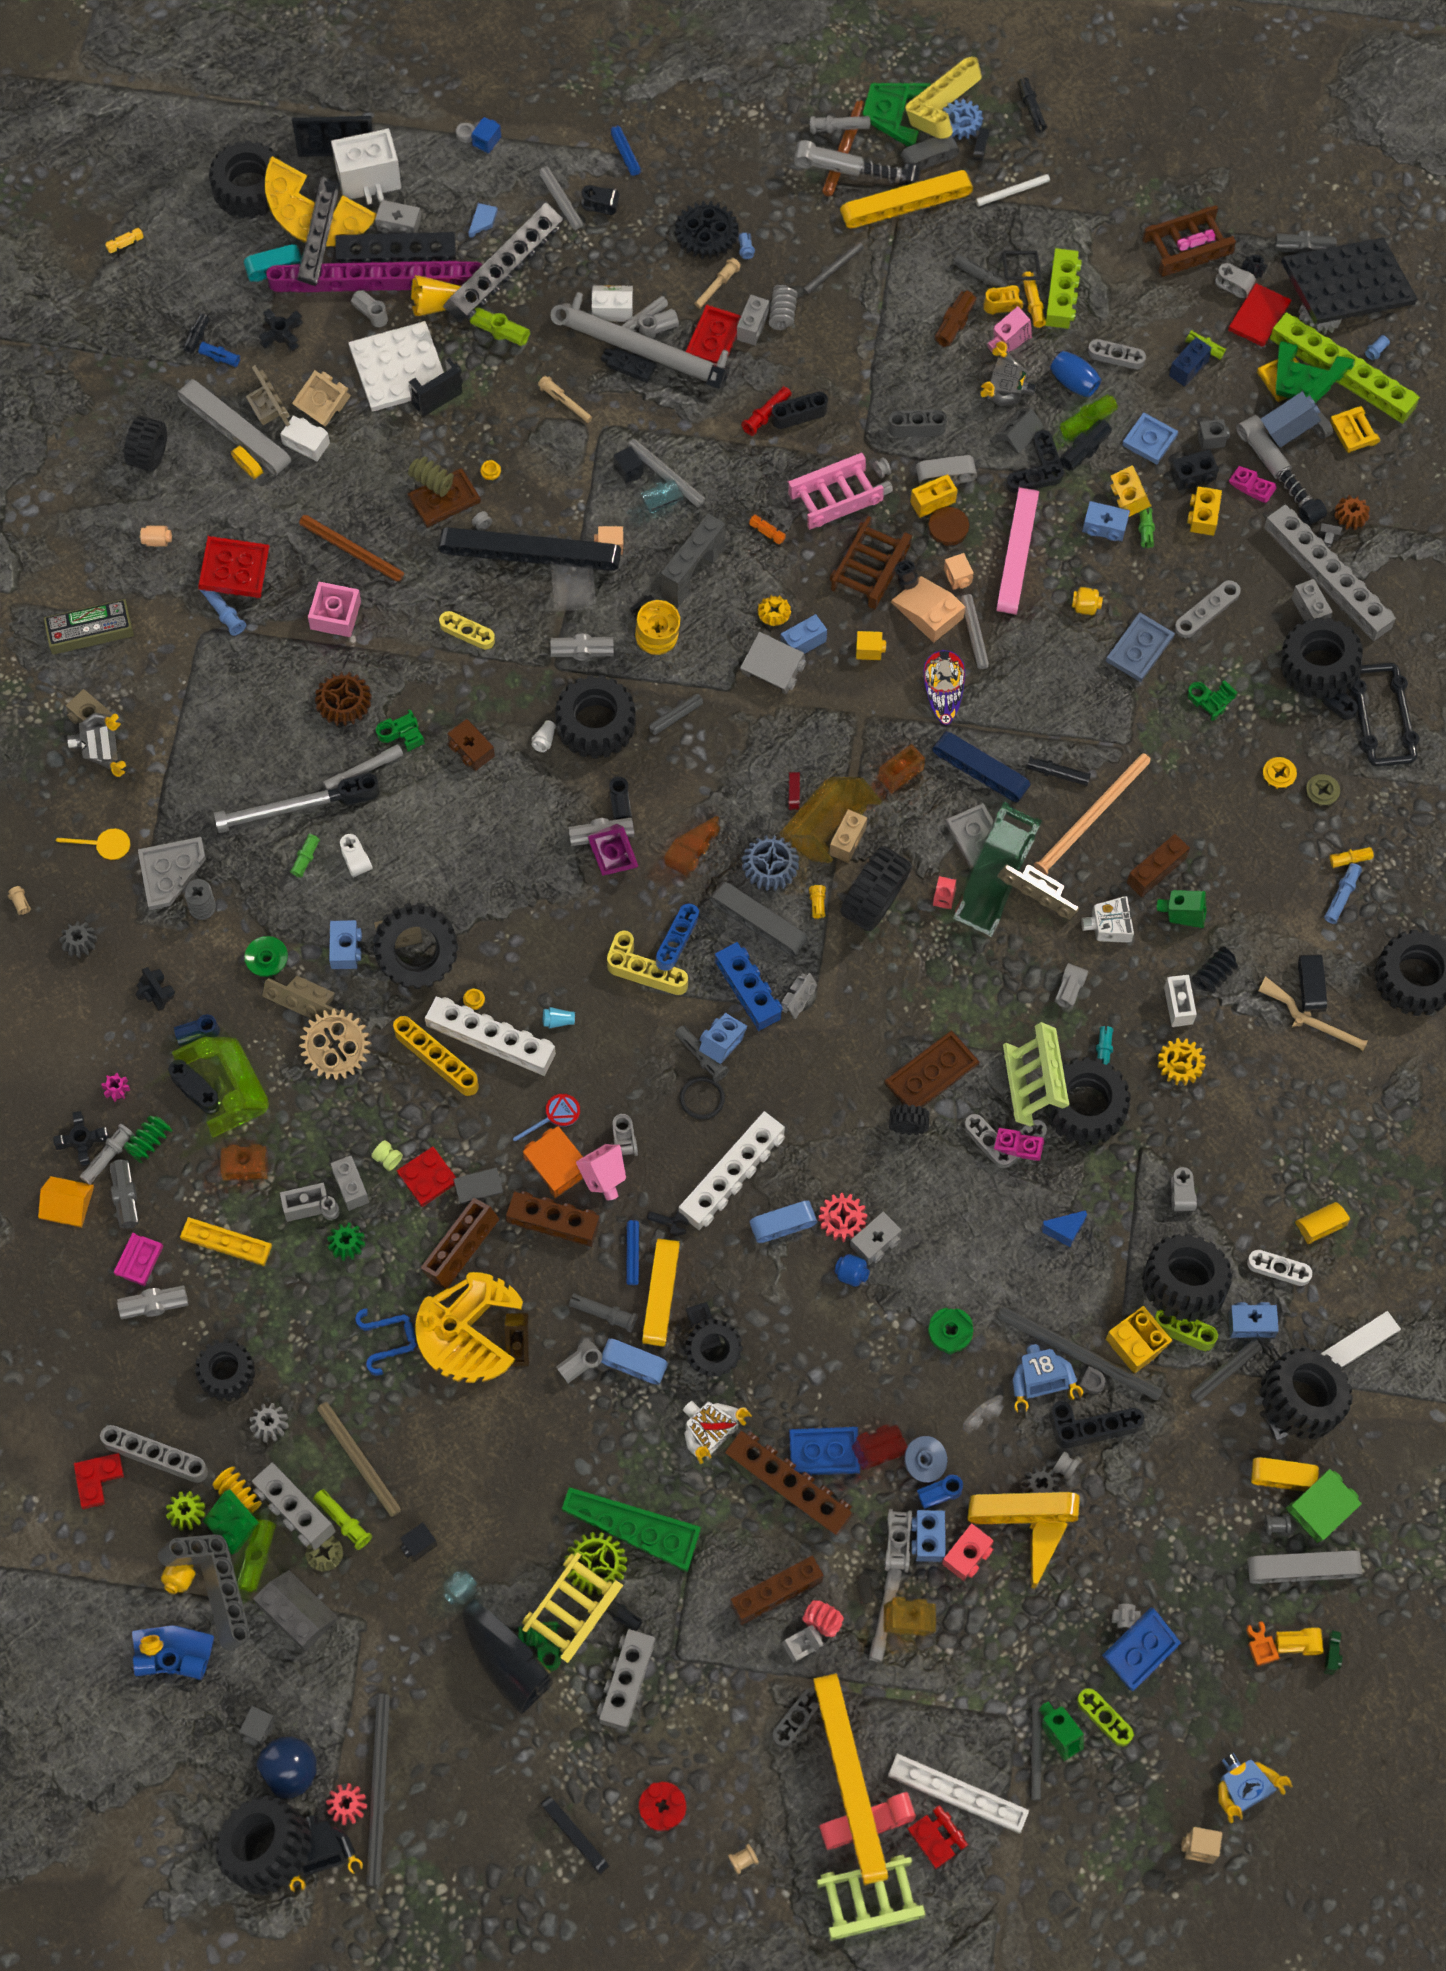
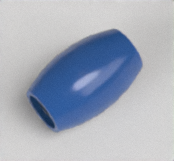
(1075, 374)

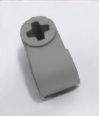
(1236, 281)
(626, 1137)
(1183, 1194)

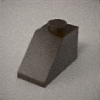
(517, 1337)

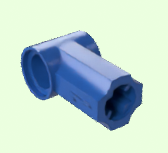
(938, 1493)

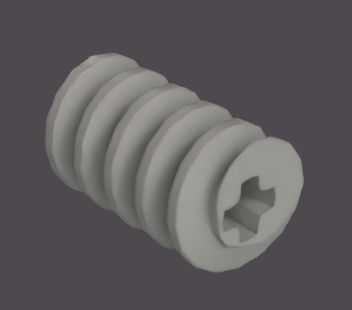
(782, 307)

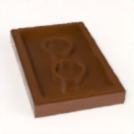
(434, 508)

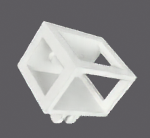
(366, 165)

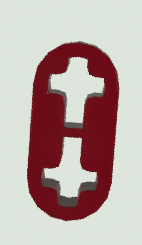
(794, 790)

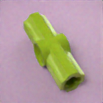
(500, 326)

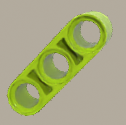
(1194, 1337)

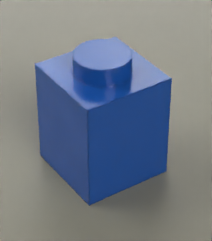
(486, 135)

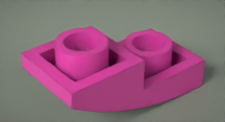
(1250, 484)
(1019, 1145)

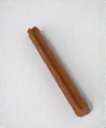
(844, 147)
(351, 548)

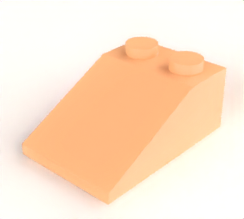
(930, 608)

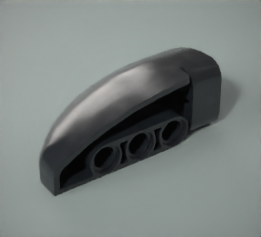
(505, 1658)

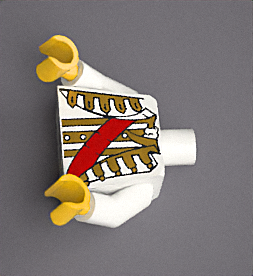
(711, 1427)

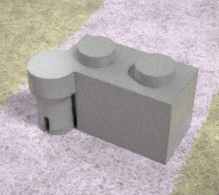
(308, 1202)

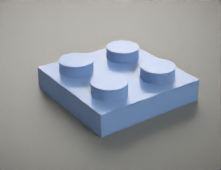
(1150, 438)

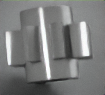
(1125, 1616)

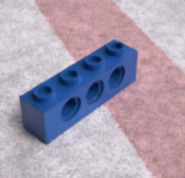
(762, 1015)

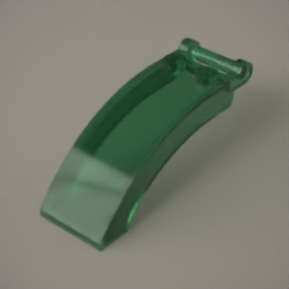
(984, 892)

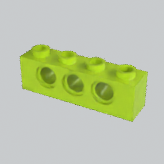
(1063, 262)

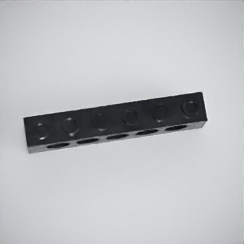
(345, 243)

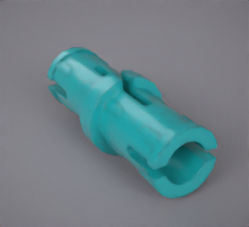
(1104, 1047)

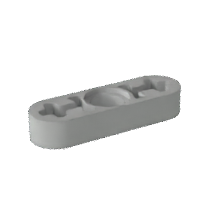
(1121, 361)

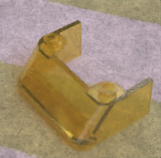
(824, 813)

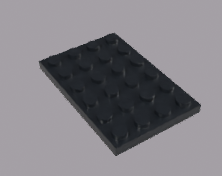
(1349, 280)

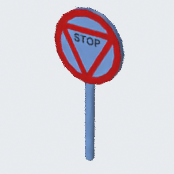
(560, 1110)

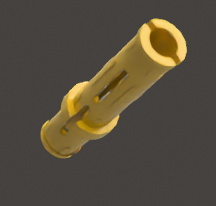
(1035, 305)

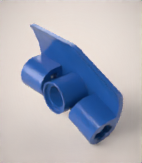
(188, 1646)

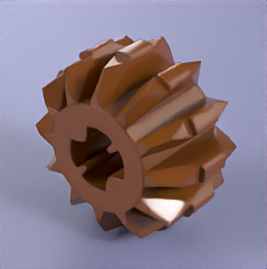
(1352, 512)

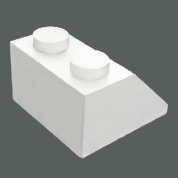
(612, 303)

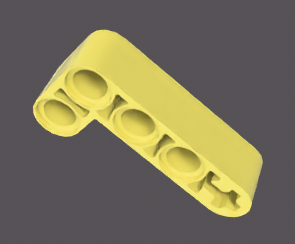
(648, 966)

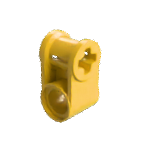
(1004, 300)

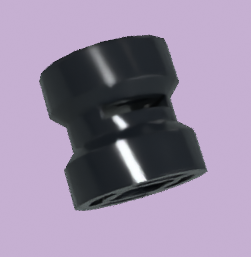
(907, 574)

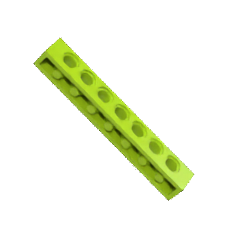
(1363, 387)

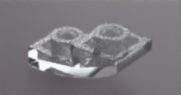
(987, 1410)

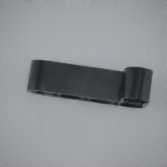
(1098, 1422)

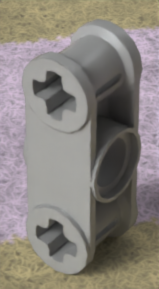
(898, 1552)

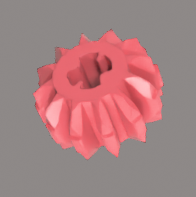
(823, 1618)
(338, 1802)

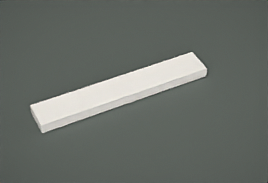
(958, 1793)

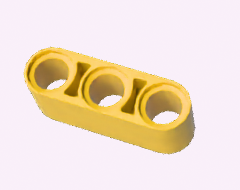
(1283, 1474)

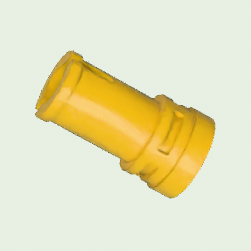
(817, 895)

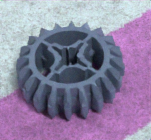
(754, 858)

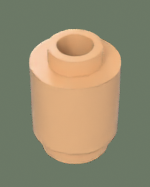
(156, 535)

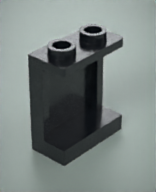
(438, 390)

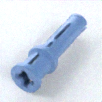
(226, 614)

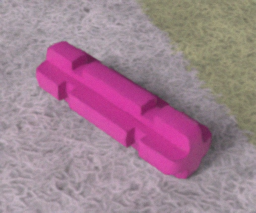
(1196, 240)

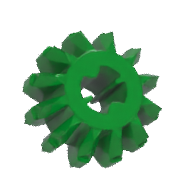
(355, 1241)

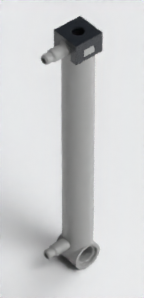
(713, 374)

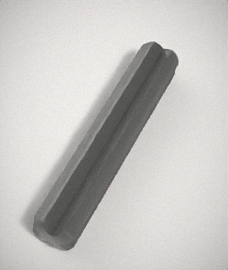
(675, 714)

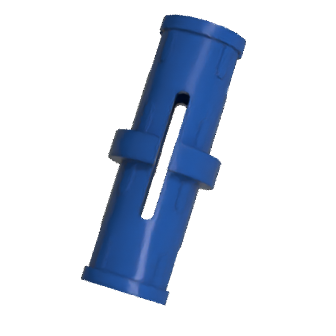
(207, 350)

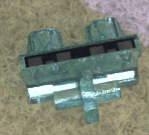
(662, 496)

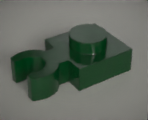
(1333, 1659)

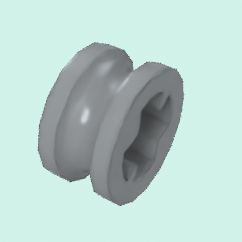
(882, 468)
(482, 521)

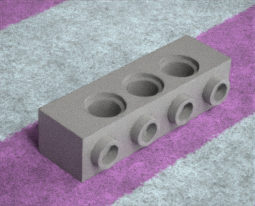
(273, 1479)
(621, 1716)

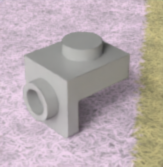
(803, 1643)

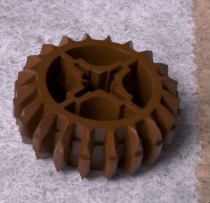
(350, 707)

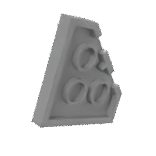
(169, 869)

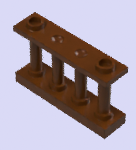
(1194, 257)
(883, 577)

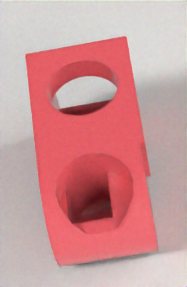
(945, 891)

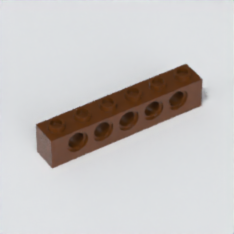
(739, 1452)

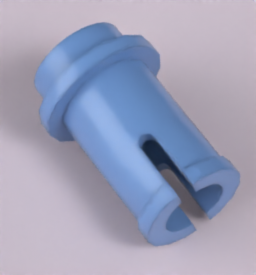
(747, 250)
(1373, 351)

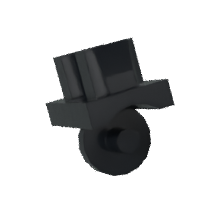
(150, 988)

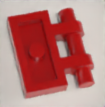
(932, 1842)

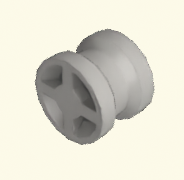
(1066, 1466)

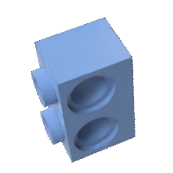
(722, 1038)
(934, 1536)

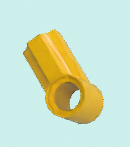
(1304, 1641)

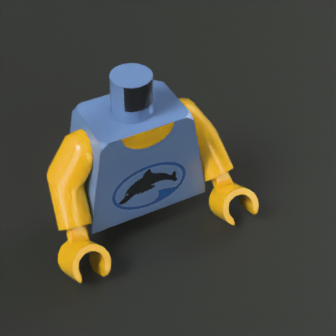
(1247, 1785)

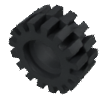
(909, 1119)

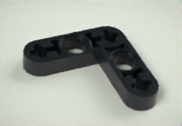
(1046, 466)

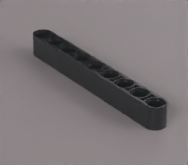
(529, 548)

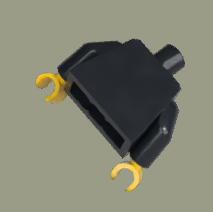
(327, 1850)

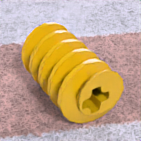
(228, 1481)

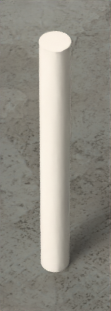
(1012, 190)

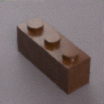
(1158, 865)

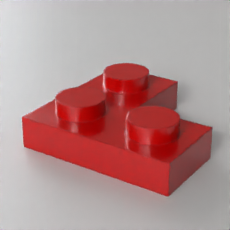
(91, 1475)

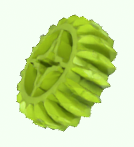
(587, 1558)

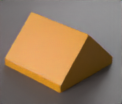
(64, 1201)

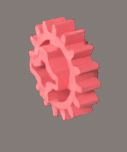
(833, 1217)

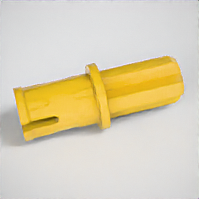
(1351, 857)

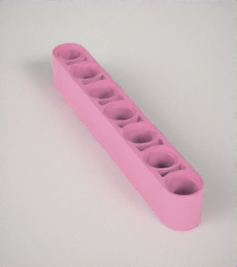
(1017, 551)

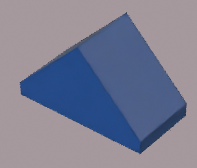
(1064, 1228)

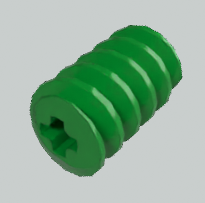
(147, 1137)

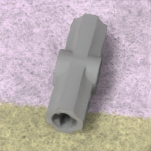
(582, 647)
(579, 833)
(152, 1302)

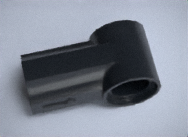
(620, 800)

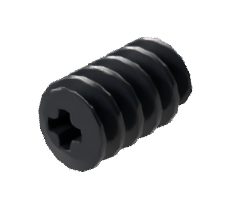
(1215, 970)

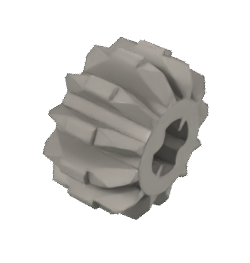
(268, 1431)

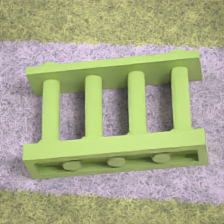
(1052, 1077)
(863, 1921)

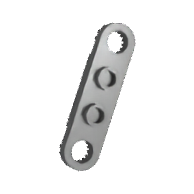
(1207, 609)

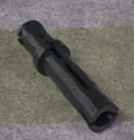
(1029, 98)
(1059, 771)

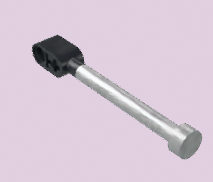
(349, 784)

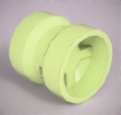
(386, 1155)

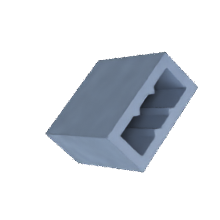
(1291, 419)

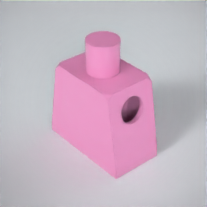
(603, 1170)

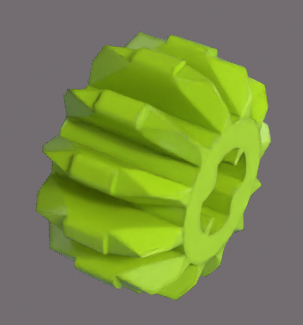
(178, 1504)

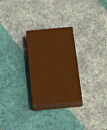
(932, 1071)

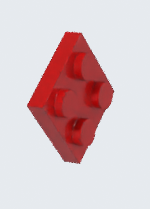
(427, 1176)

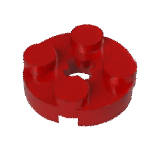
(669, 1818)

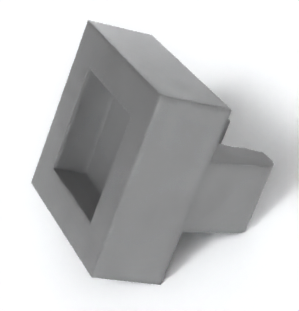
(1329, 533)

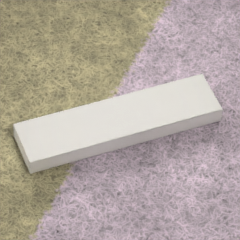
(1363, 1340)

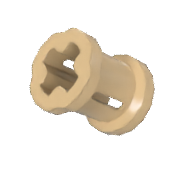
(743, 1859)

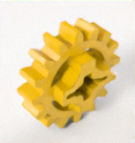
(1179, 1070)

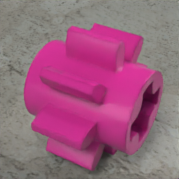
(112, 1091)

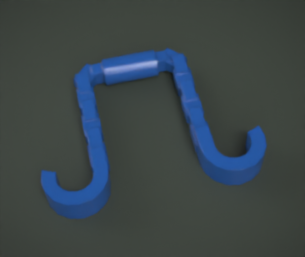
(409, 1330)

